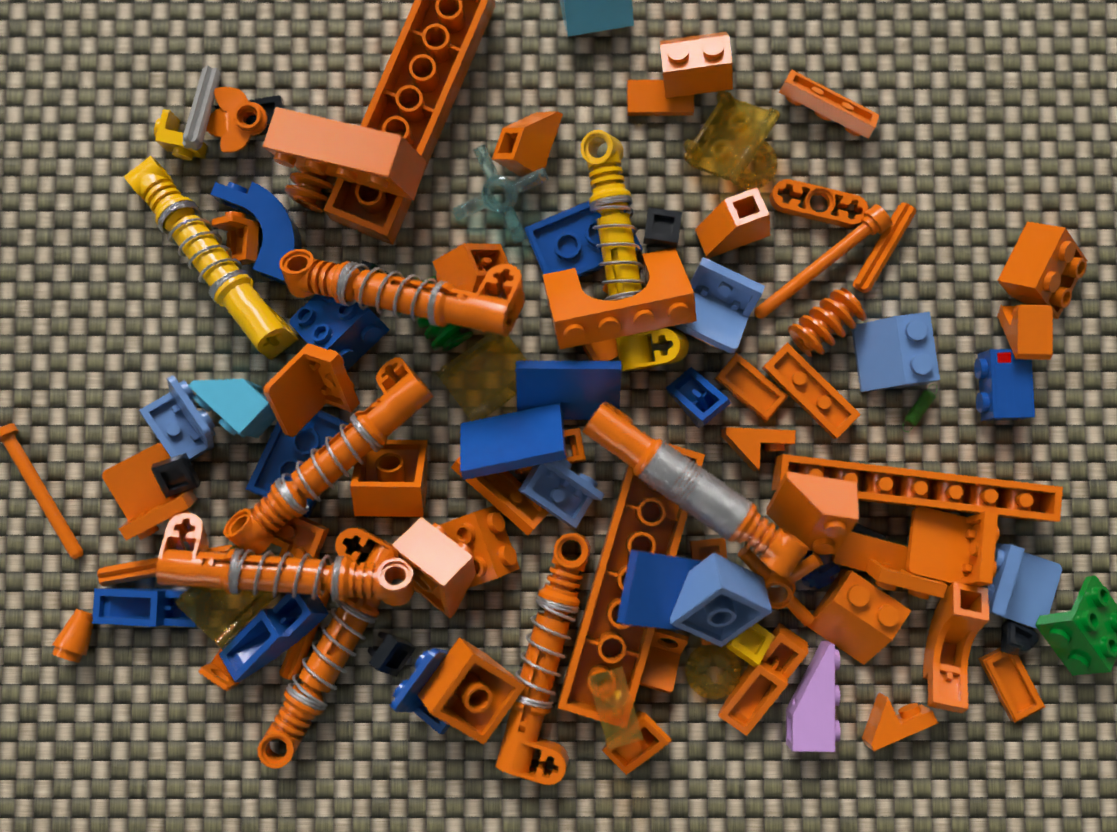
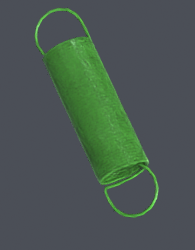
(920, 407)

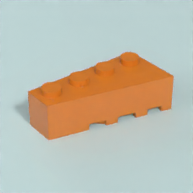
(345, 151)

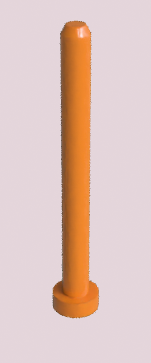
(39, 490)

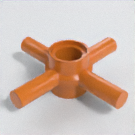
(784, 595)

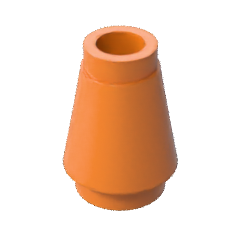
(74, 637)

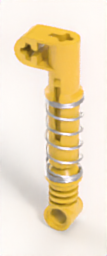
(619, 252)
(228, 284)

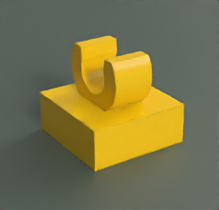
(751, 644)

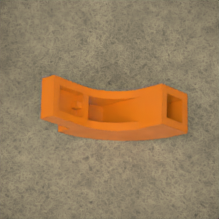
(949, 642)

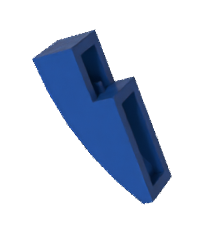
(139, 607)
(272, 634)

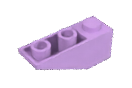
(812, 707)

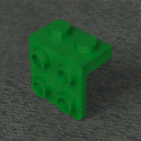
(1087, 634)

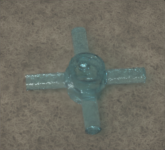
(512, 188)

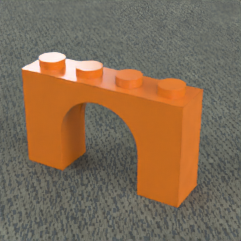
(586, 320)

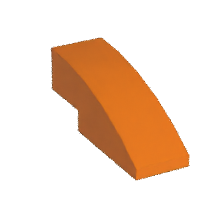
(765, 682)

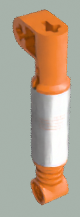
(695, 489)

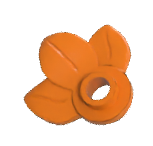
(231, 117)

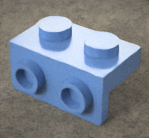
(561, 491)

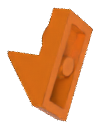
(1028, 330)
(748, 442)
(887, 728)
(634, 754)

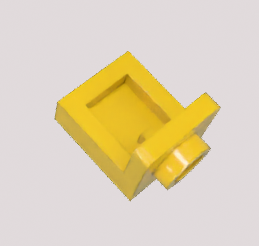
(171, 140)

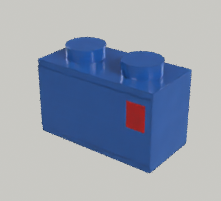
(1004, 386)

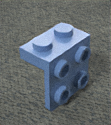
(721, 304)
(179, 423)
(1022, 585)

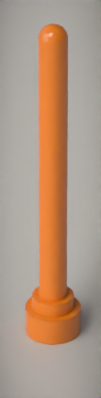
(875, 221)

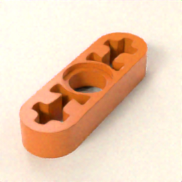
(797, 188)

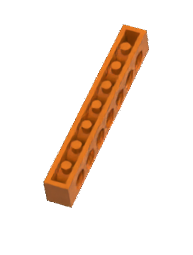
(932, 489)

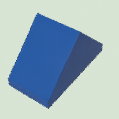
(697, 397)

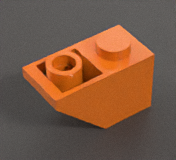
(527, 142)
(734, 224)

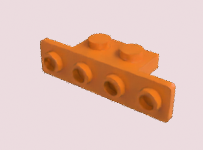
(886, 564)

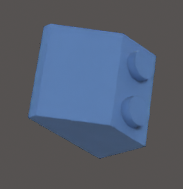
(895, 352)
(720, 600)

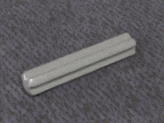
(201, 108)

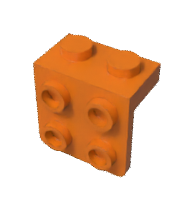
(306, 385)
(140, 494)
(488, 540)
(953, 546)

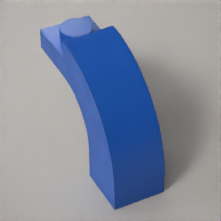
(277, 224)

